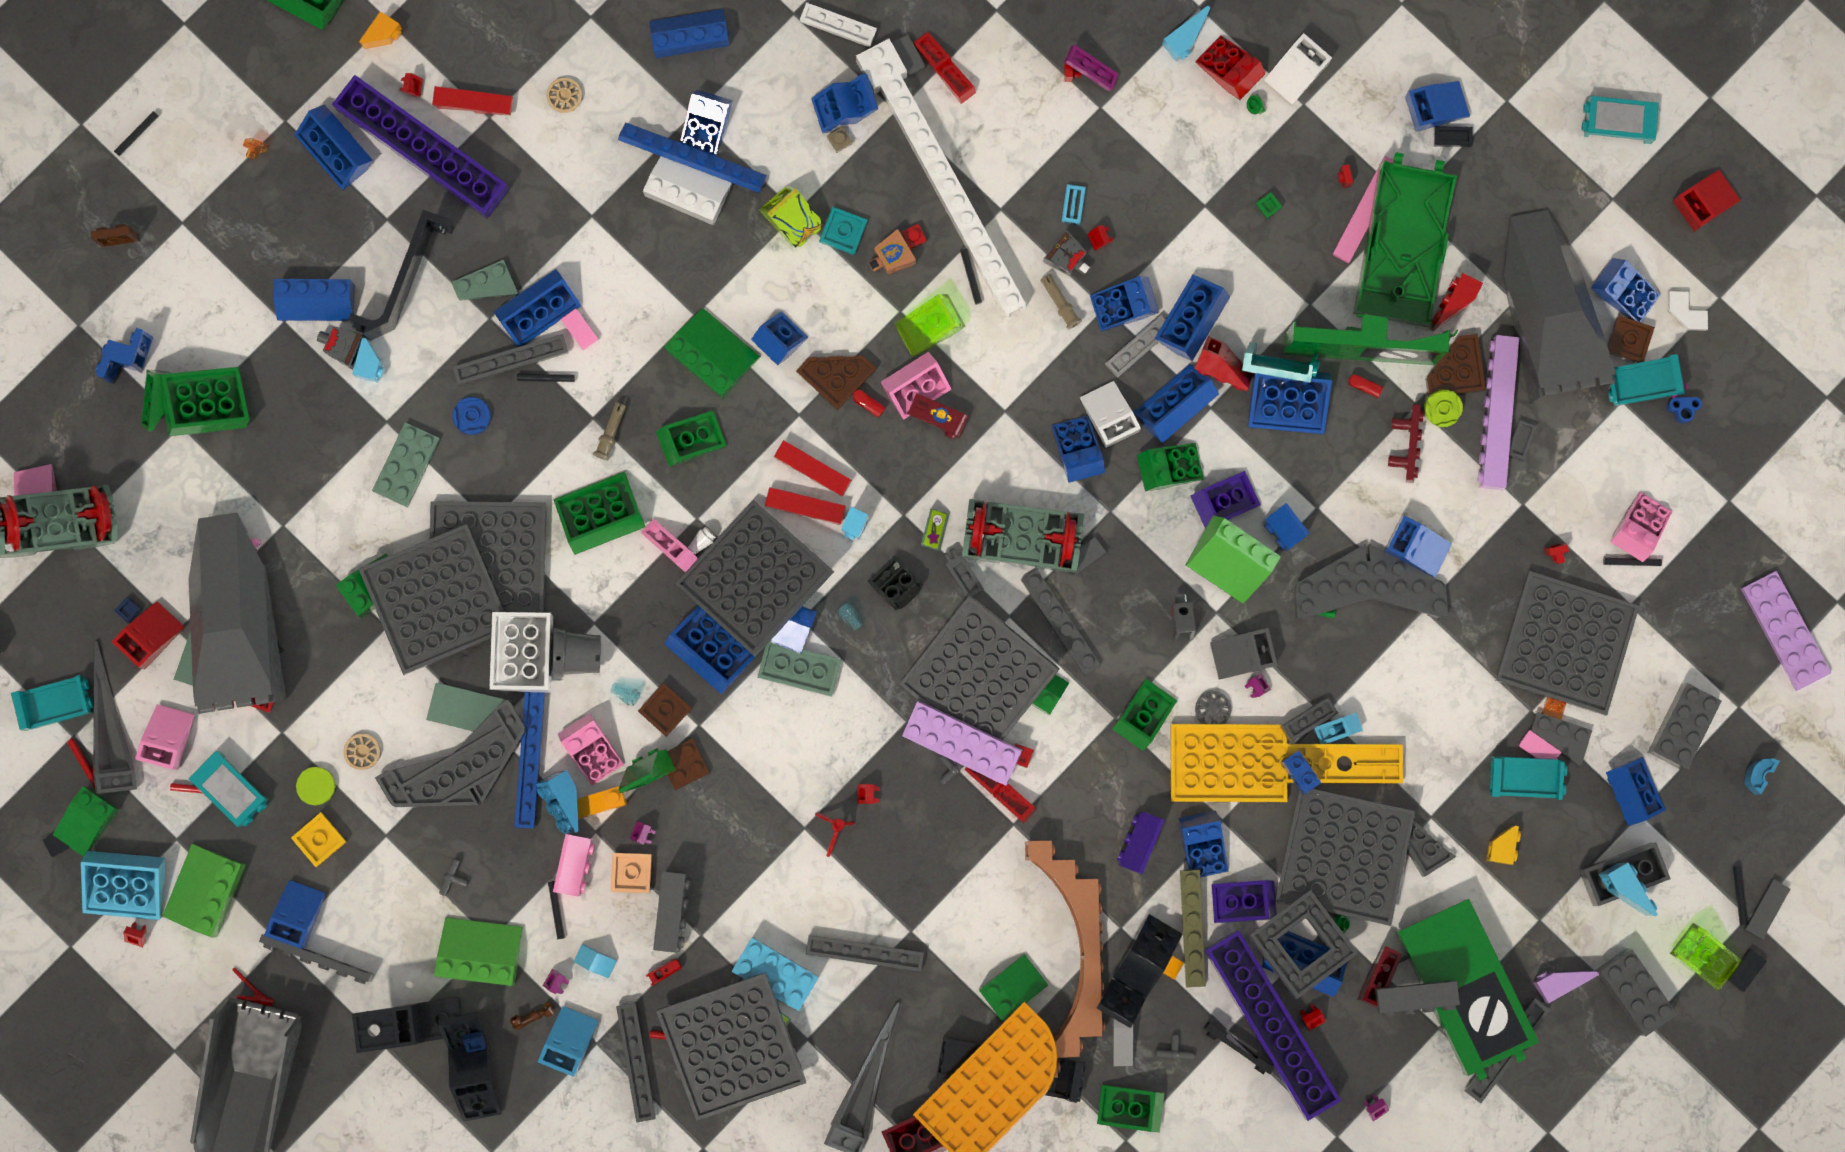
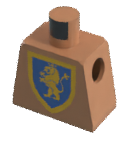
(892, 254)

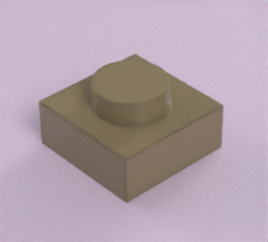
(839, 139)

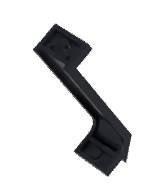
(388, 321)
(1066, 1086)

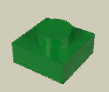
(1268, 205)

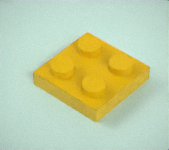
(318, 839)

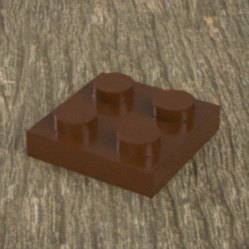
(114, 236)
(1630, 339)
(665, 710)
(688, 764)

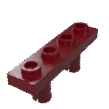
(1412, 426)

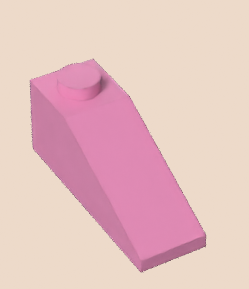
(669, 545)

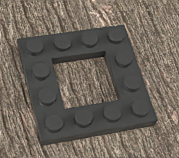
(1339, 946)

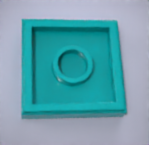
(843, 231)

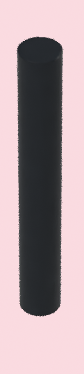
(136, 133)
(971, 277)
(546, 377)
(1631, 562)
(1740, 895)
(556, 911)

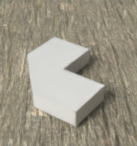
(1679, 307)

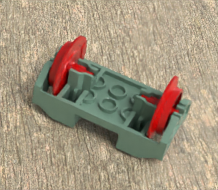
(57, 521)
(1023, 535)

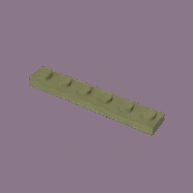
(1192, 928)

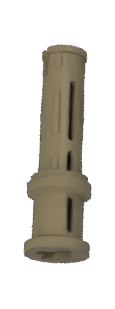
(1065, 309)
(607, 439)

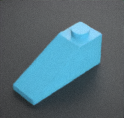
(1182, 39)

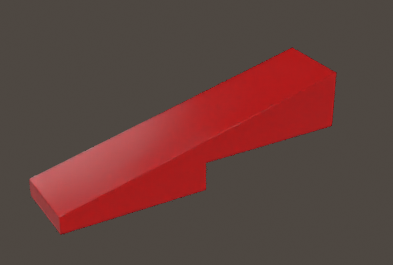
(945, 68)
(472, 101)
(812, 468)
(805, 506)
(1005, 795)

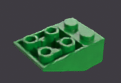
(1169, 466)

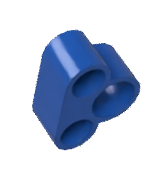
(1684, 403)

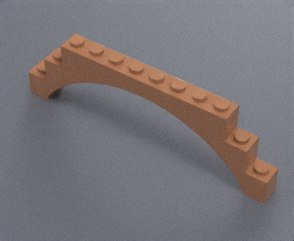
(1084, 905)

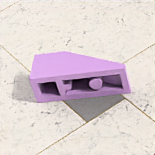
(1556, 984)

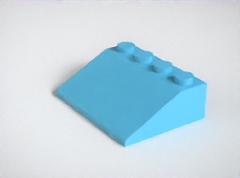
(122, 885)

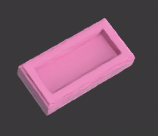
(579, 329)
(1538, 747)

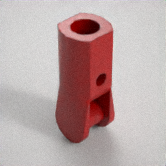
(1365, 385)
(868, 403)
(666, 969)

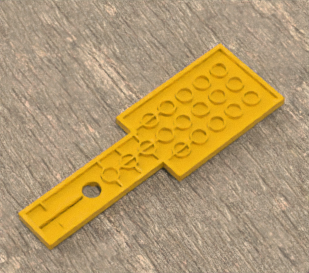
(1246, 761)

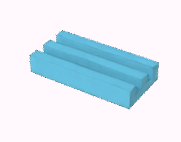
(1071, 220)

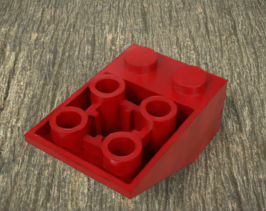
(1231, 67)
(1706, 200)
(1461, 294)
(1220, 362)
(148, 635)

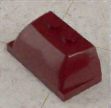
(911, 1137)

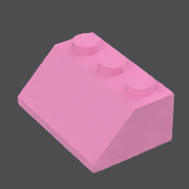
(919, 377)
(573, 865)

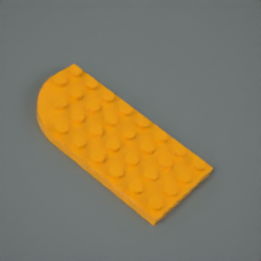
(993, 1085)

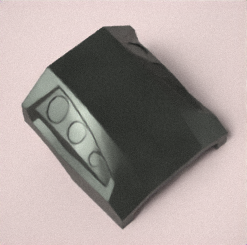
(896, 584)

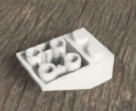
(1298, 69)
(1110, 414)

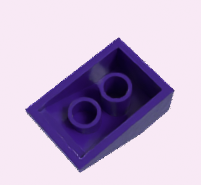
(1225, 498)
(1244, 901)

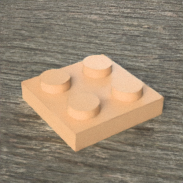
(631, 873)

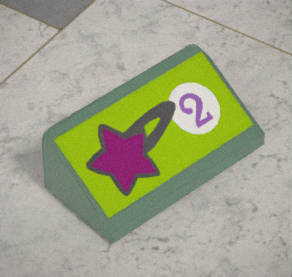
(934, 529)

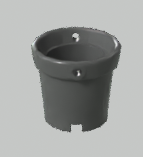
(575, 653)

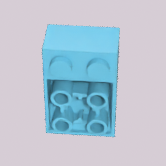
(1623, 883)

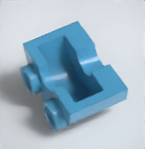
(1756, 774)

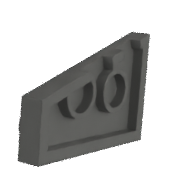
(1564, 736)
(1426, 852)

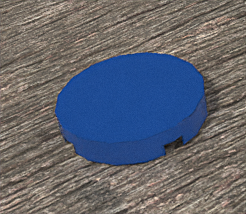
(471, 415)

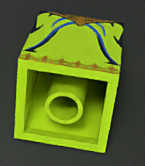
(792, 216)

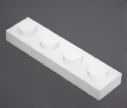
(838, 25)

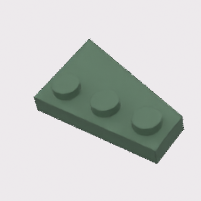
(486, 282)

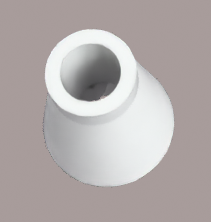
(701, 540)

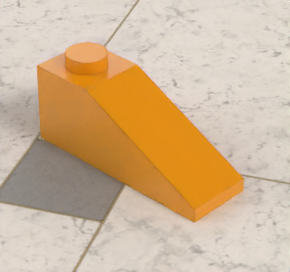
(600, 802)

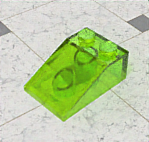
(930, 324)
(1706, 956)

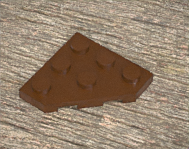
(1459, 369)
(836, 376)

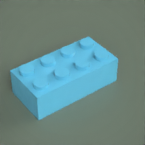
(788, 979)

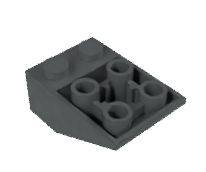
(1243, 653)

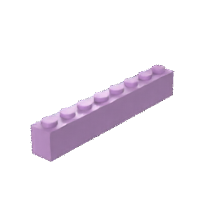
(1498, 412)

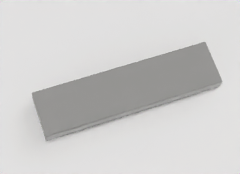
(1135, 348)

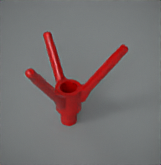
(837, 826)
(258, 996)

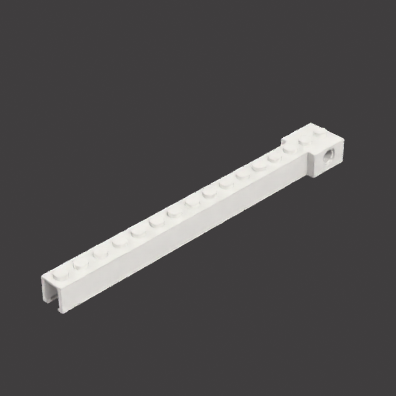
(887, 75)

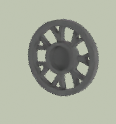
(1213, 708)

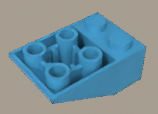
(561, 800)
(568, 1041)

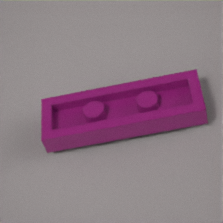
(1091, 68)

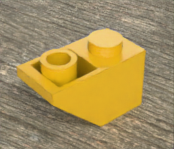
(1503, 846)

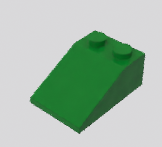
(153, 399)
(690, 438)
(356, 593)
(1144, 715)
(646, 770)
(85, 820)
(1013, 987)
(1130, 1108)

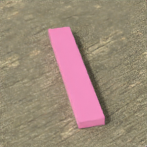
(1358, 224)

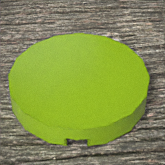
(1443, 407)
(315, 786)

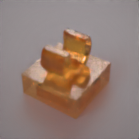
(254, 147)
(1554, 708)

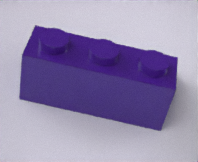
(1140, 842)

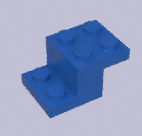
(844, 103)
(122, 355)

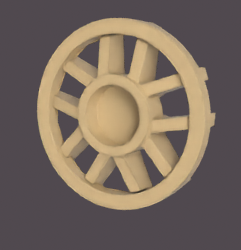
(564, 95)
(362, 751)

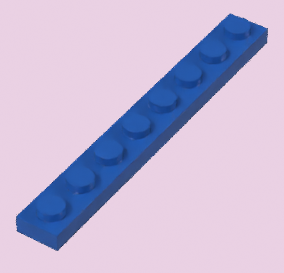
(692, 157)
(529, 760)

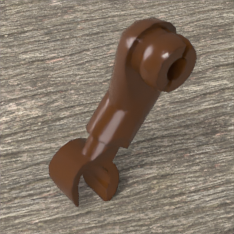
(519, 1023)

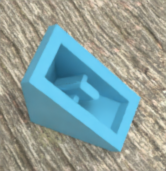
(595, 961)

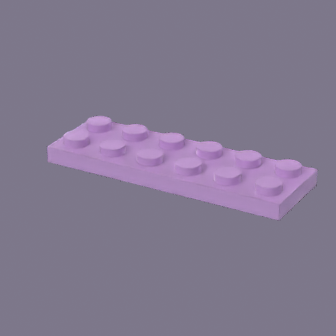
(1786, 631)
(962, 743)

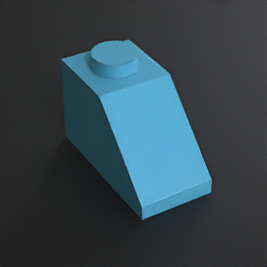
(368, 363)
(854, 524)
(1338, 728)

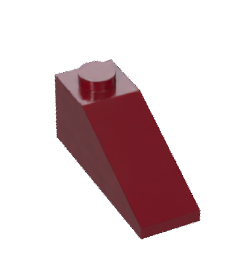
(1380, 975)

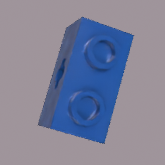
(1300, 772)

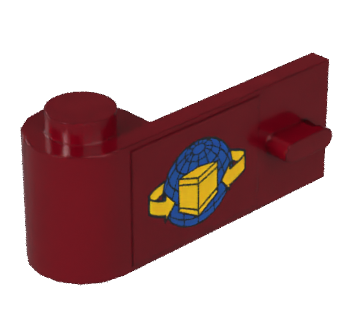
(938, 415)

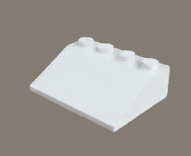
(687, 190)
(521, 651)

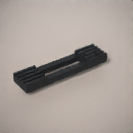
(1261, 1065)

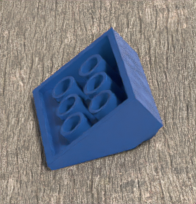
(1290, 403)
(709, 650)

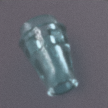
(849, 615)
(625, 693)

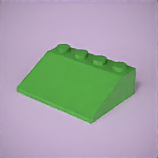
(1232, 559)
(204, 891)
(478, 951)

